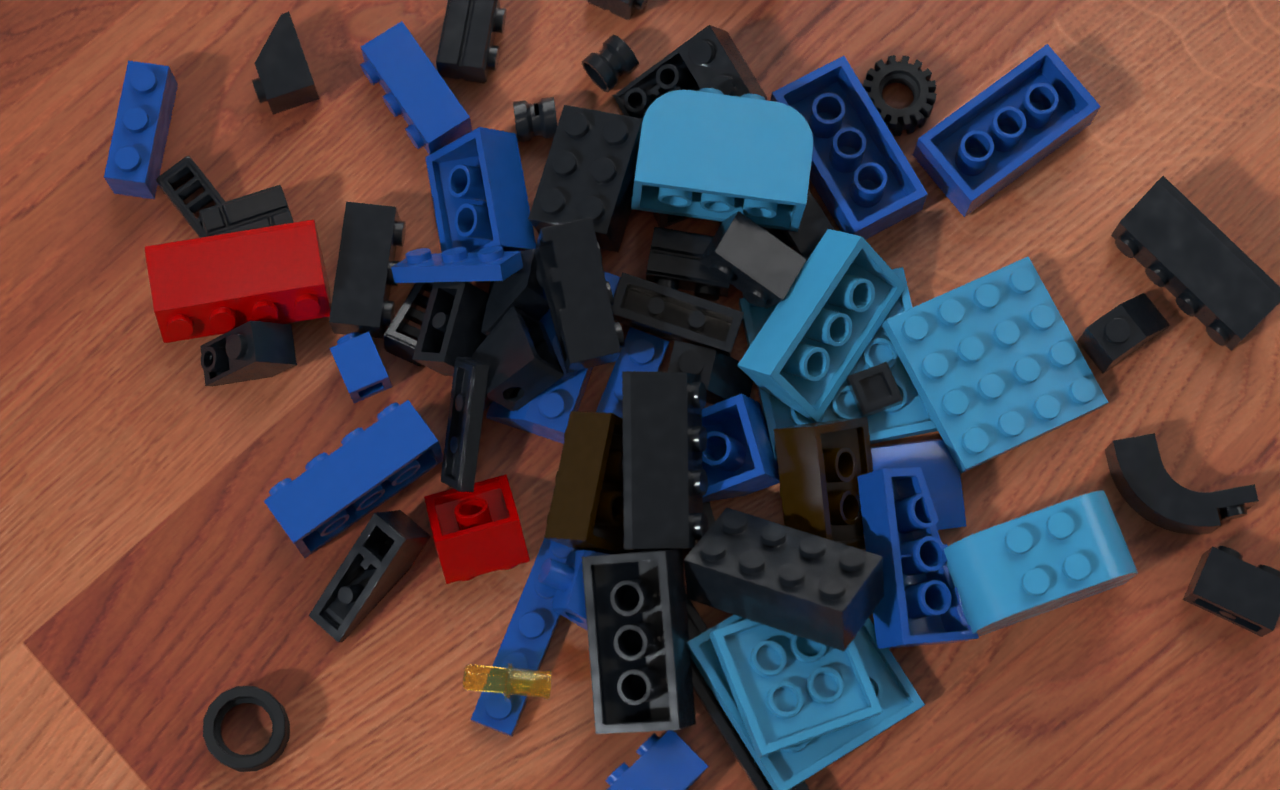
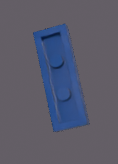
(457, 265)

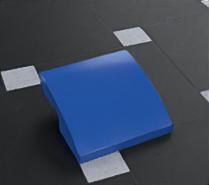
(938, 470)

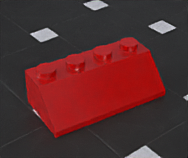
(238, 277)

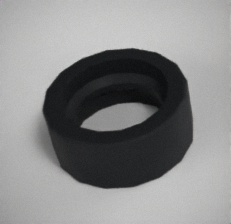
(216, 714)

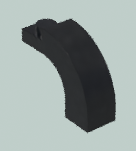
(1162, 501)

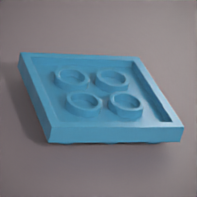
(792, 685)

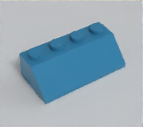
(823, 324)

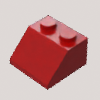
(476, 530)

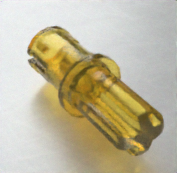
(507, 681)

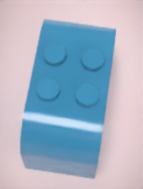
(723, 156)
(1039, 562)

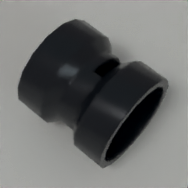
(613, 61)
(535, 119)

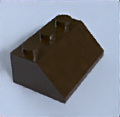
(820, 477)
(589, 486)

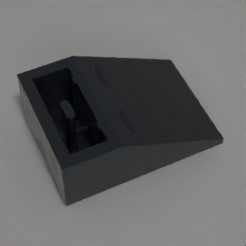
(701, 62)

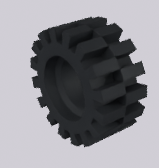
(911, 76)

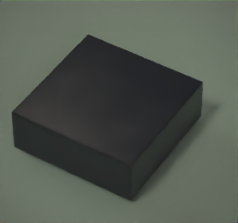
(874, 389)

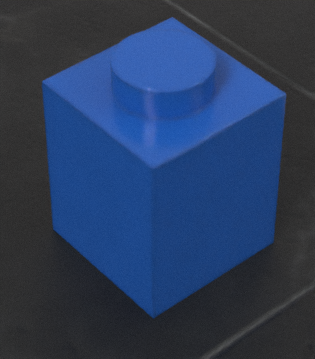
(360, 366)

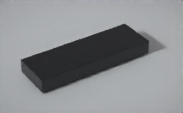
(464, 423)

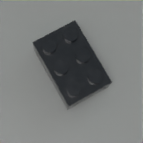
(590, 174)

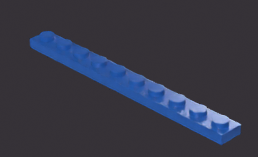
(534, 618)

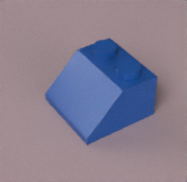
(737, 449)

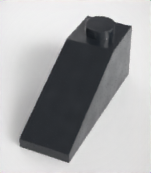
(369, 572)

